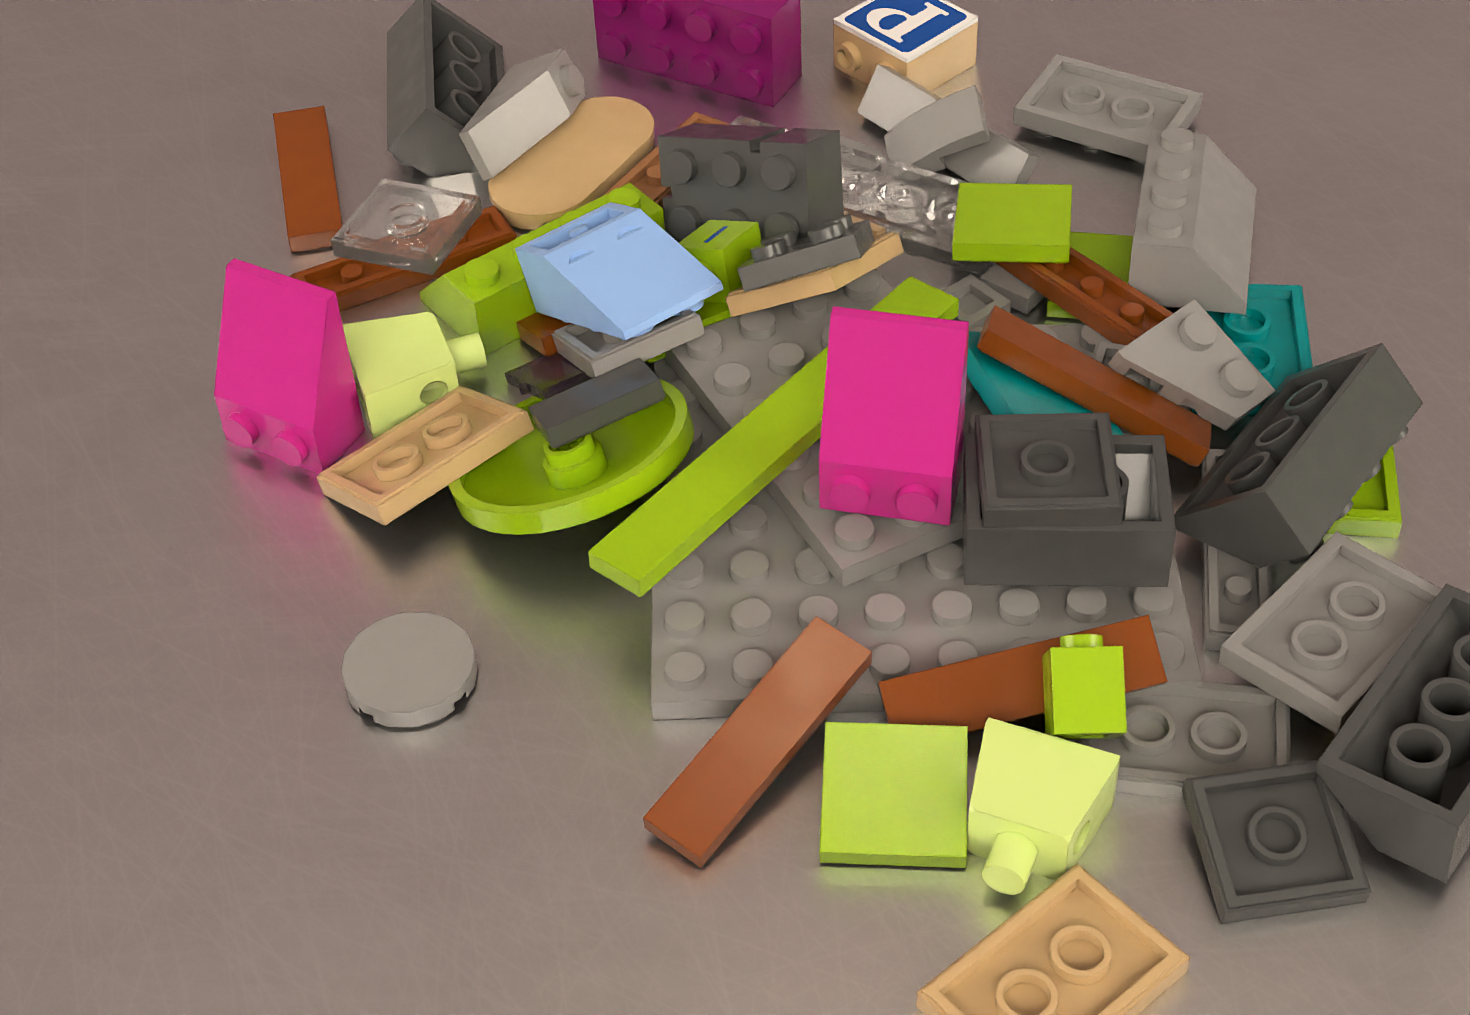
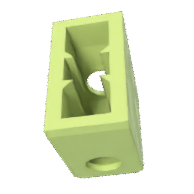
(406, 365)
(1035, 803)

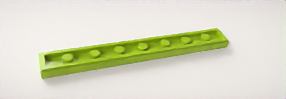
(737, 464)

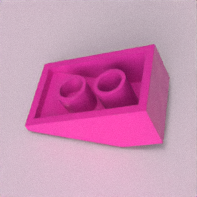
(285, 369)
(893, 415)

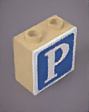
(914, 37)

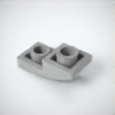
(939, 130)

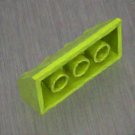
(492, 290)

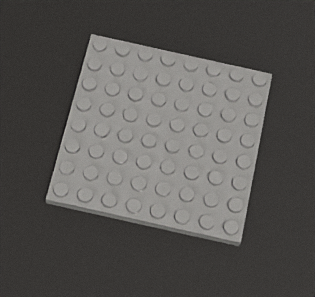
(760, 584)

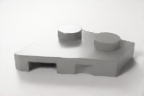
(1196, 367)

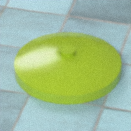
(549, 489)

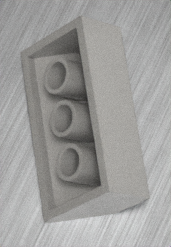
(1192, 225)

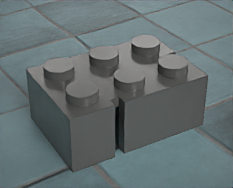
(724, 176)

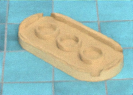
(574, 162)

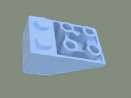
(614, 273)

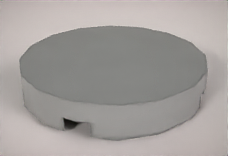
(409, 668)

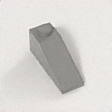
(522, 111)

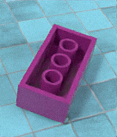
(715, 44)

